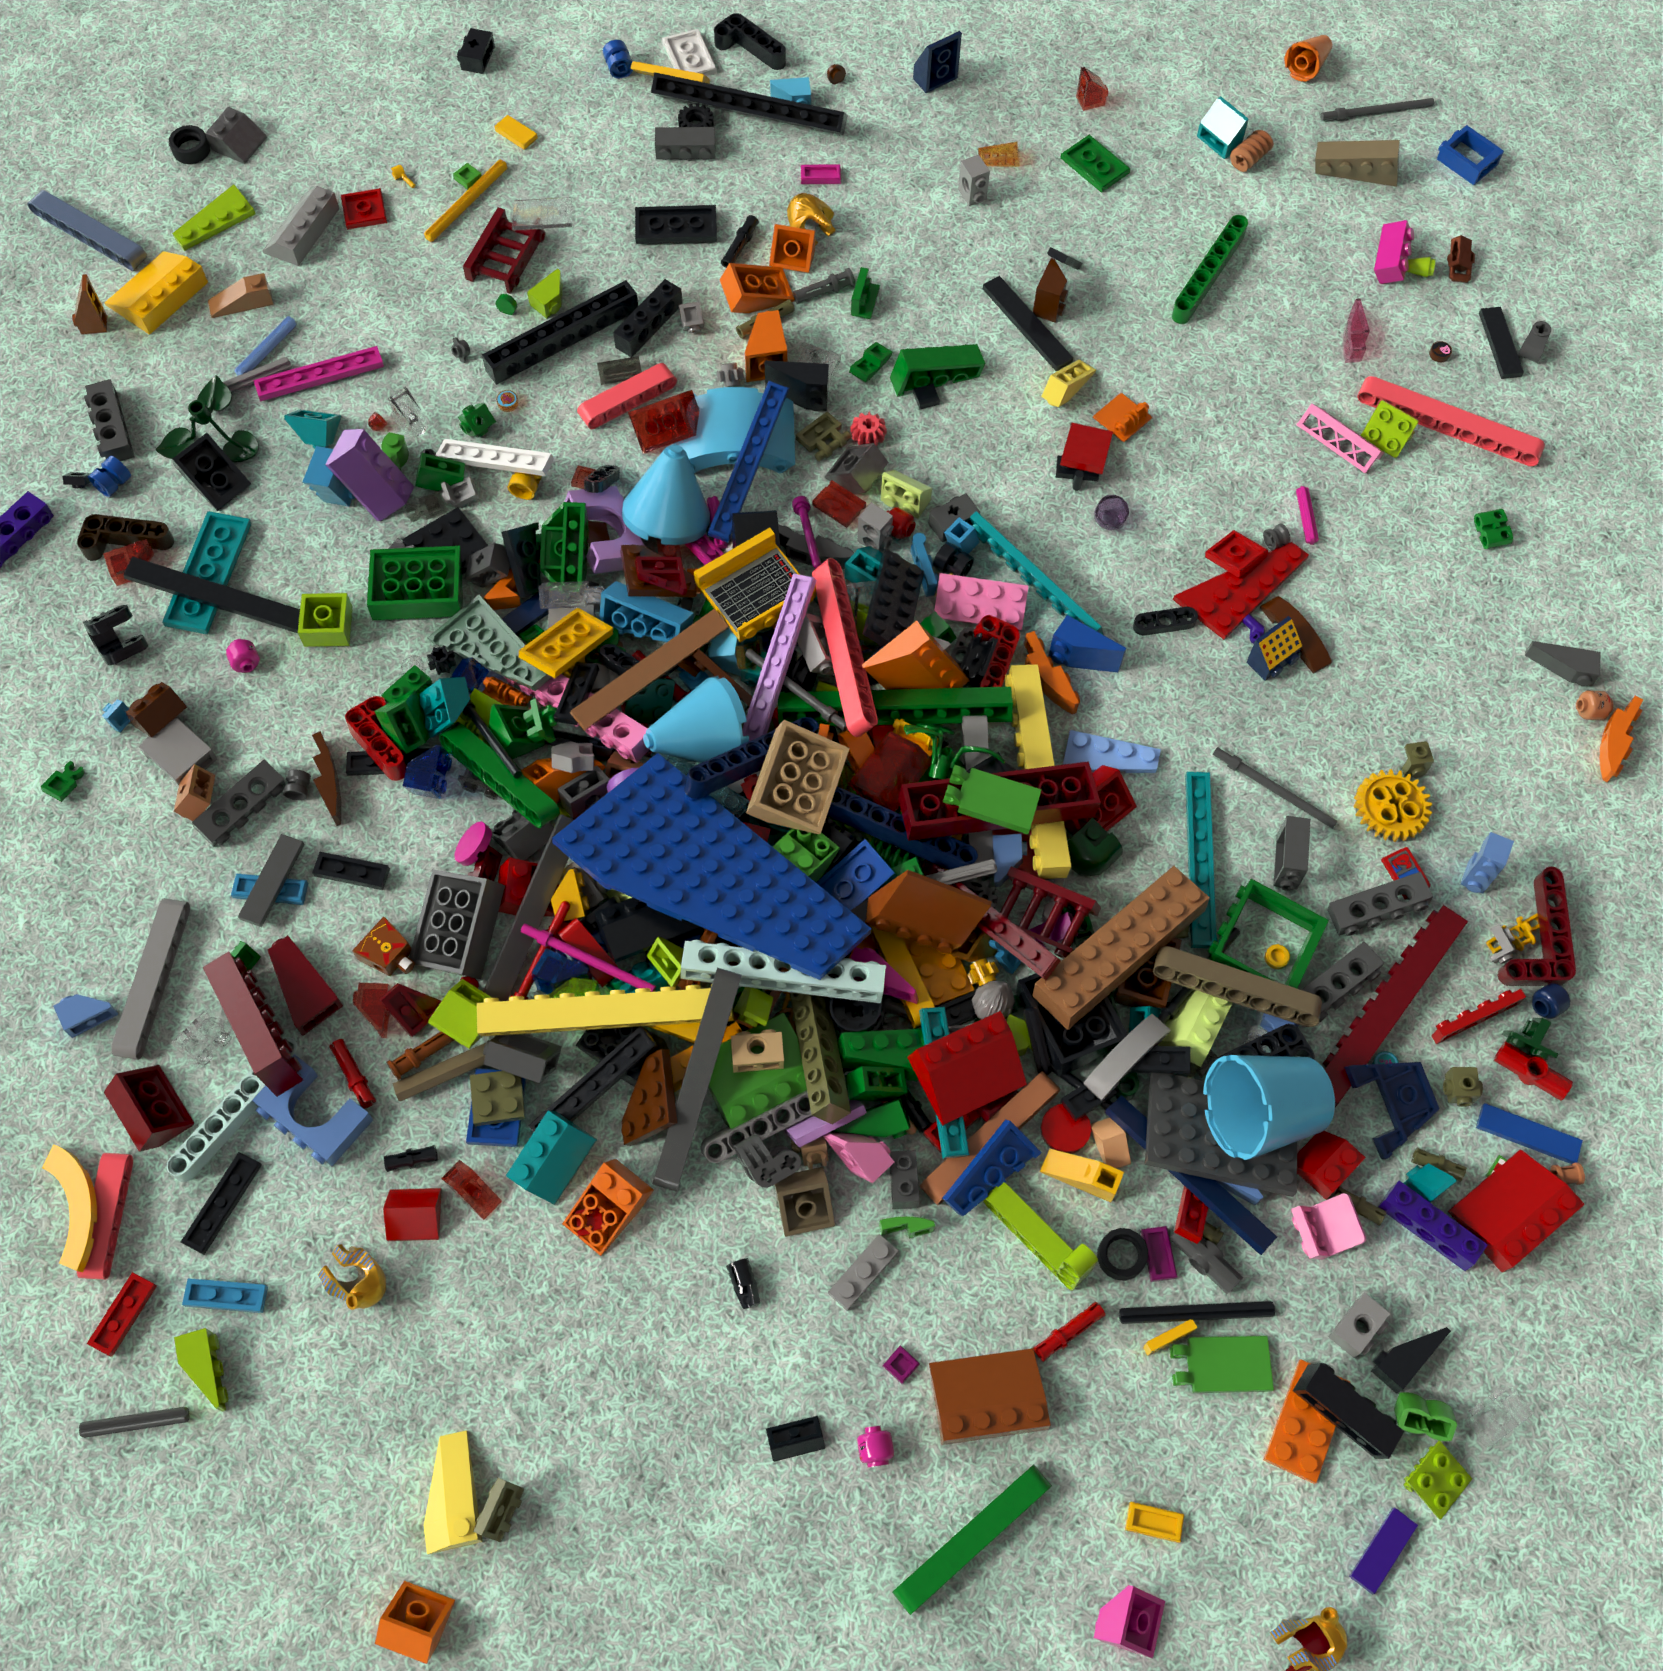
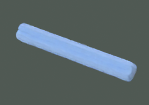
(266, 346)

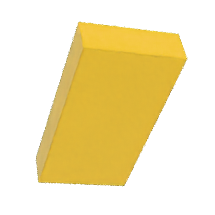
(515, 132)
(1169, 1337)
(1154, 1522)

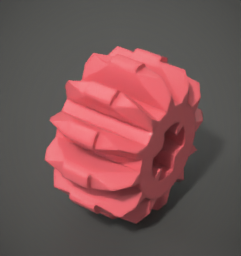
(868, 429)

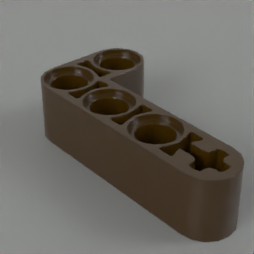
(103, 530)

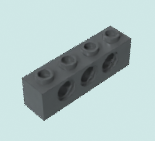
(109, 421)
(261, 774)
(1412, 886)
(1361, 959)

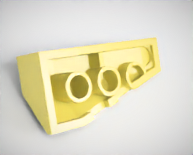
(452, 1497)

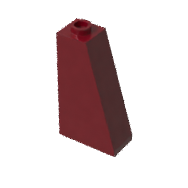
(303, 988)

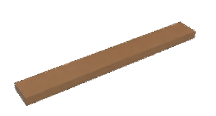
(649, 670)

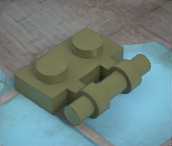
(818, 432)
(498, 1510)

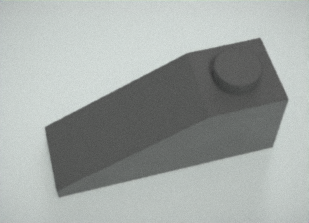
(1570, 663)

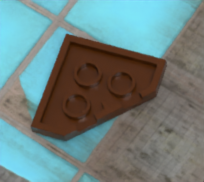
(640, 588)
(652, 1100)

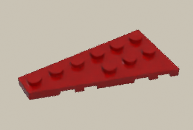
(1229, 599)

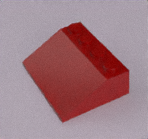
(969, 1067)
(1516, 1209)

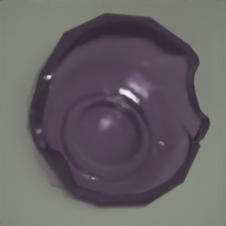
(1111, 512)

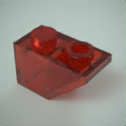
(119, 558)

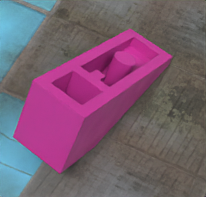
(893, 983)

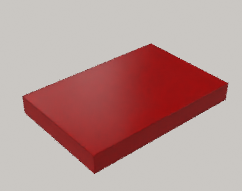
(1086, 448)

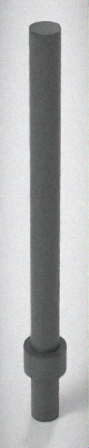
(1342, 113)
(828, 713)
(1235, 763)

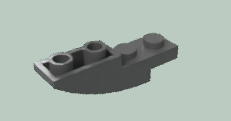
(798, 550)

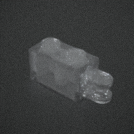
(568, 594)

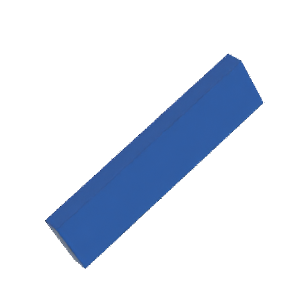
(1529, 1134)

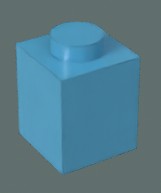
(962, 536)

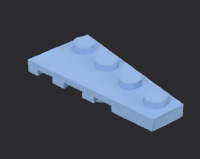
(1111, 753)

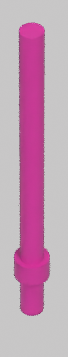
(546, 939)

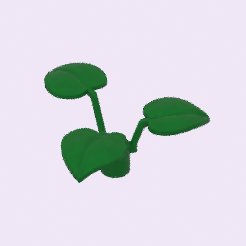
(940, 763)

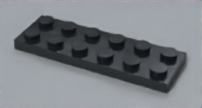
(893, 598)

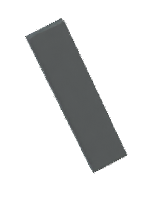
(271, 880)

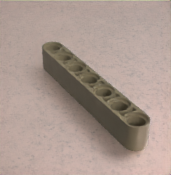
(1237, 986)

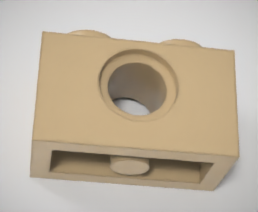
(769, 1059)

